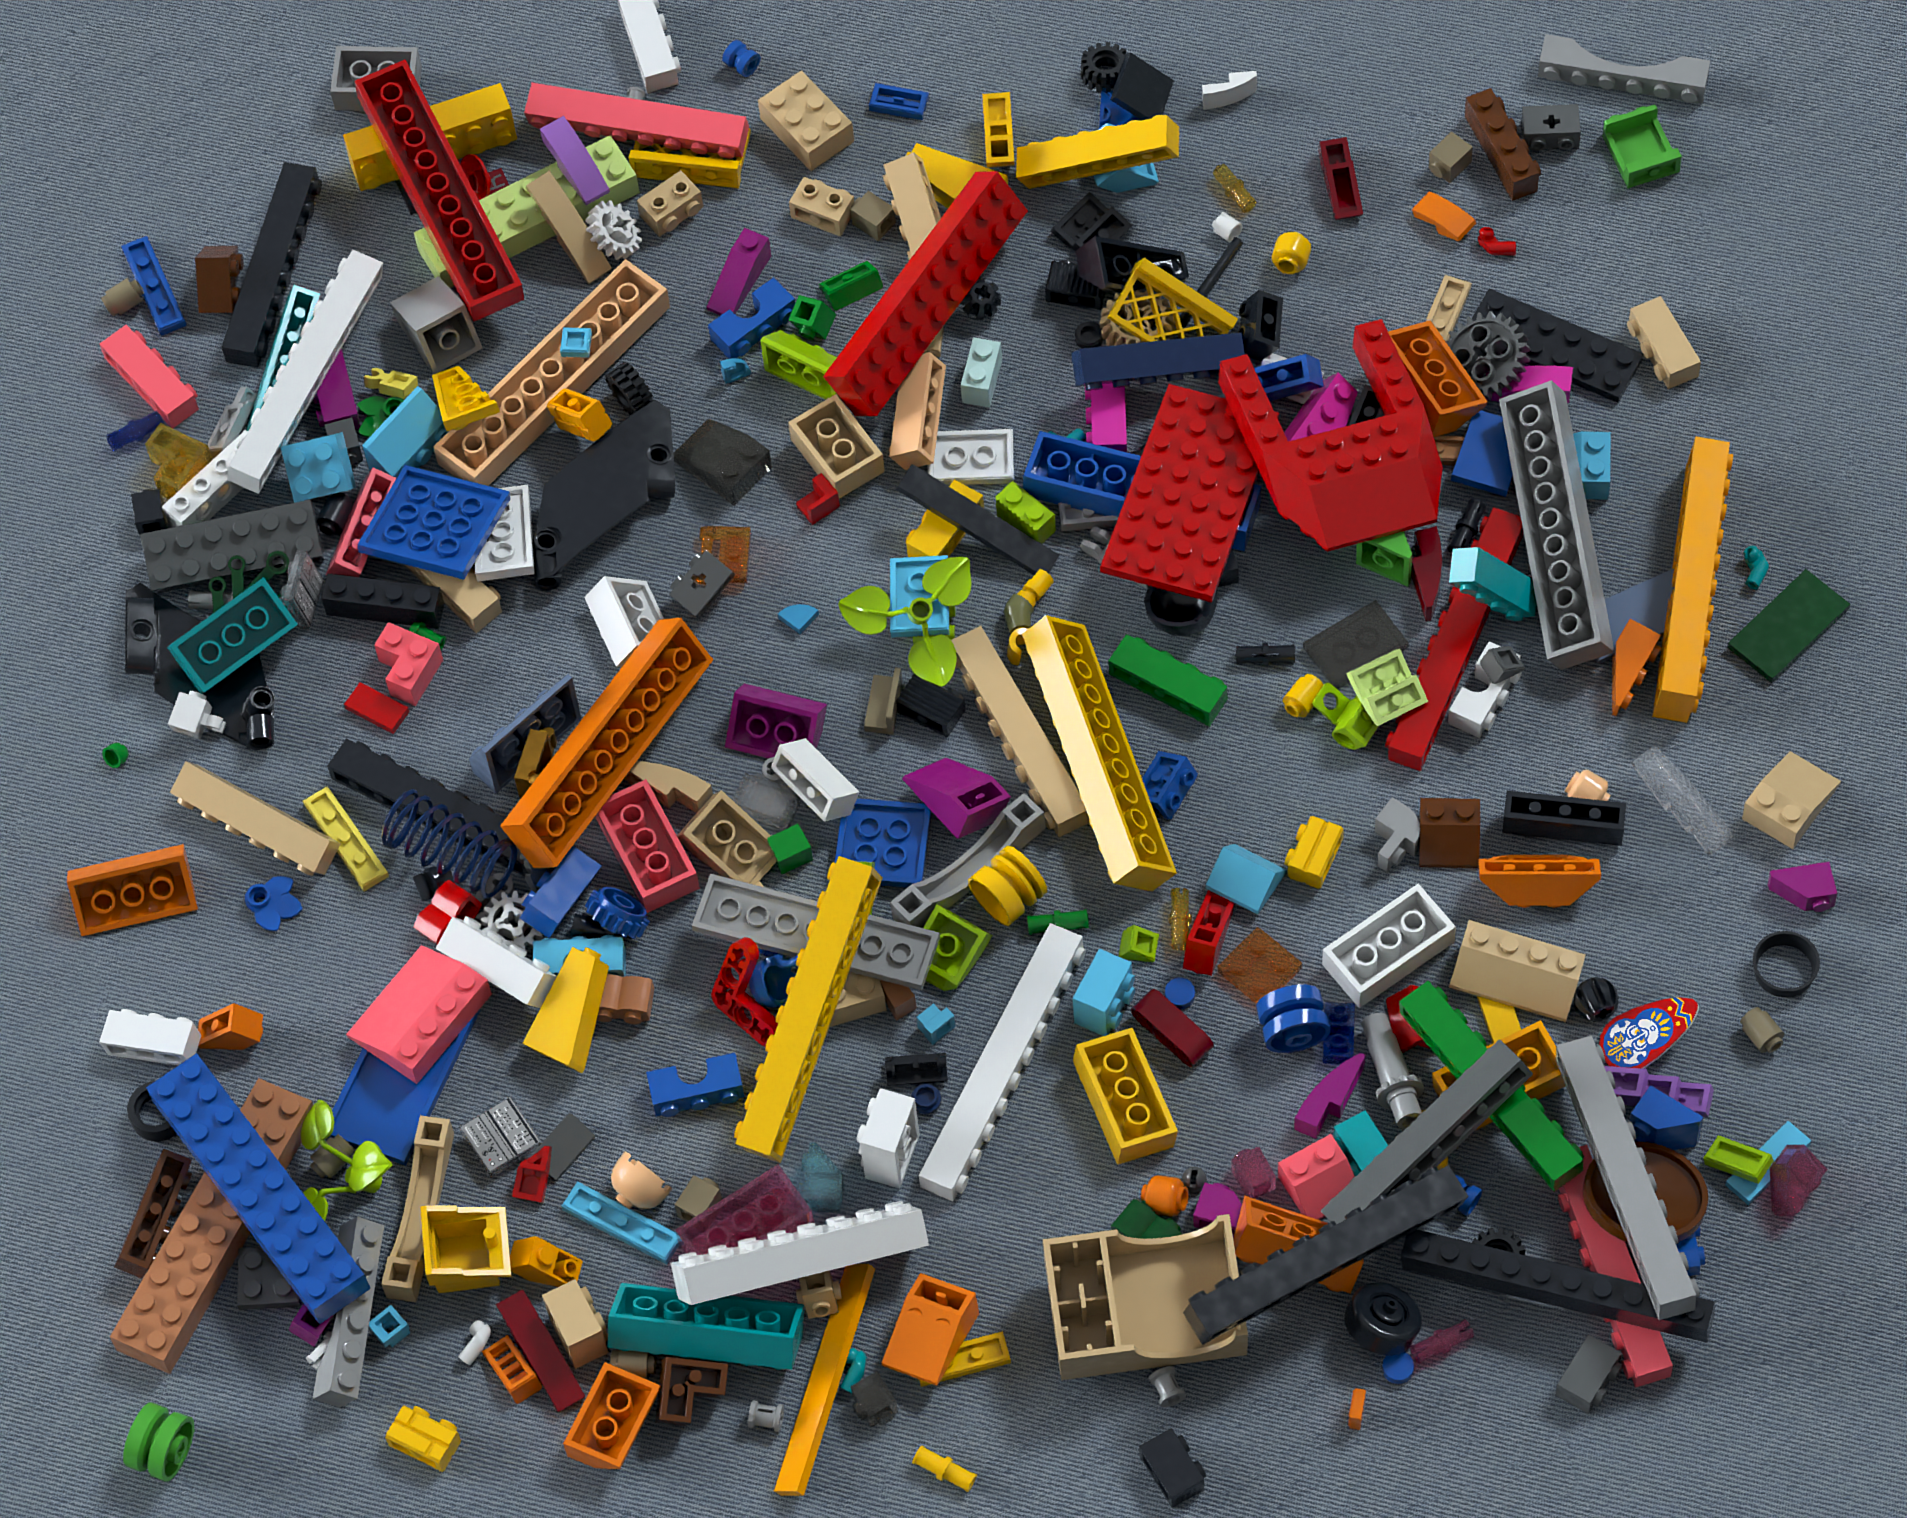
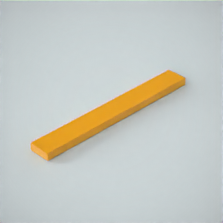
(824, 1381)

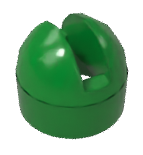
(115, 755)

